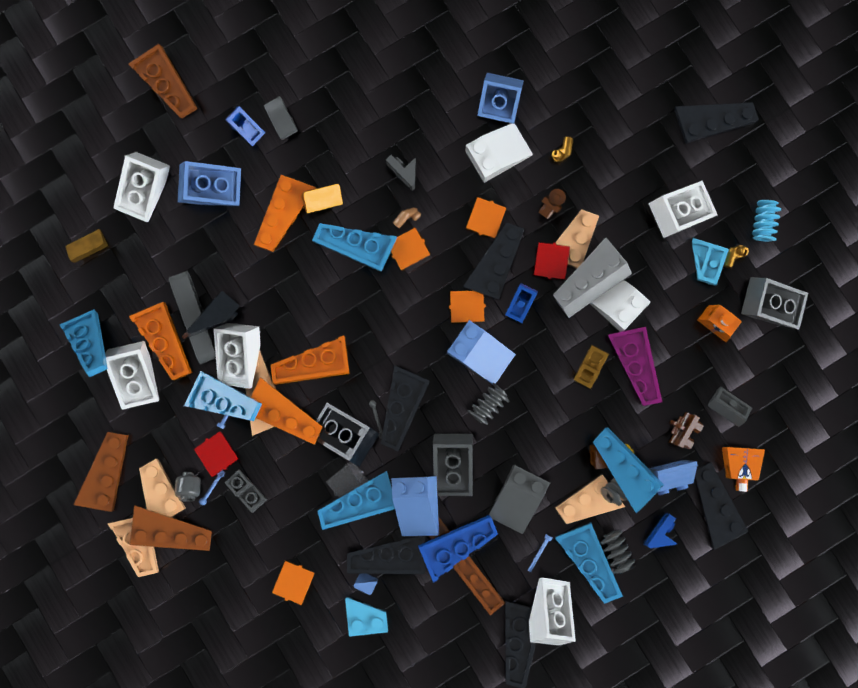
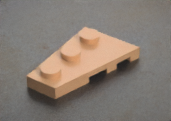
(578, 237)
(159, 490)
(586, 502)
(140, 557)

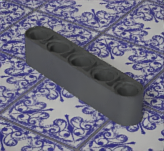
(190, 310)

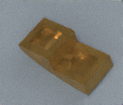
(591, 366)

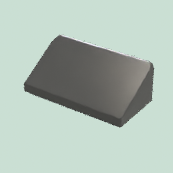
(730, 407)

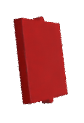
(551, 260)
(216, 454)

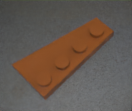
(163, 78)
(103, 479)
(159, 530)

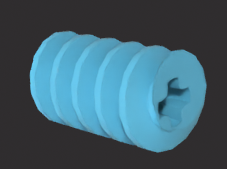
(765, 220)

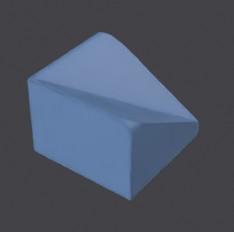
(365, 583)

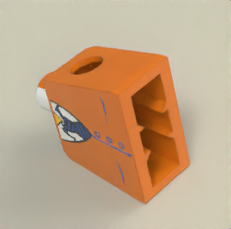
(720, 321)
(742, 465)

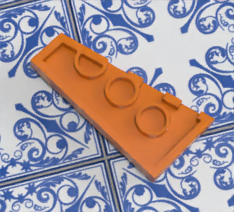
(282, 212)
(163, 339)
(321, 362)
(284, 414)

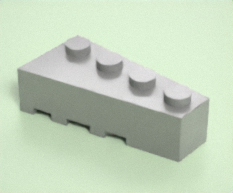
(592, 278)

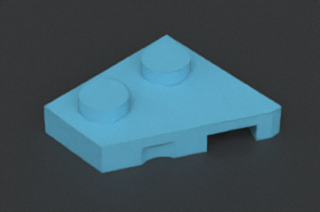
(708, 260)
(365, 619)

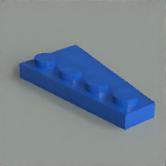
(449, 549)

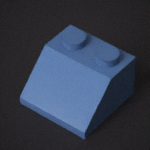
(500, 98)

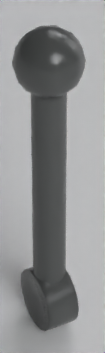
(372, 403)

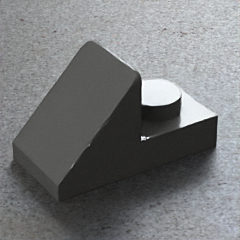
(406, 174)

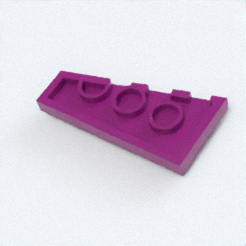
(637, 359)

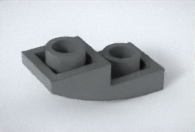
(280, 118)
(245, 491)

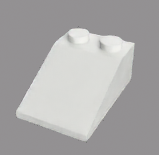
(498, 151)
(140, 185)
(682, 209)
(621, 305)
(236, 353)
(132, 375)
(552, 613)

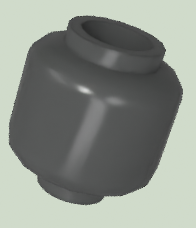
(187, 487)

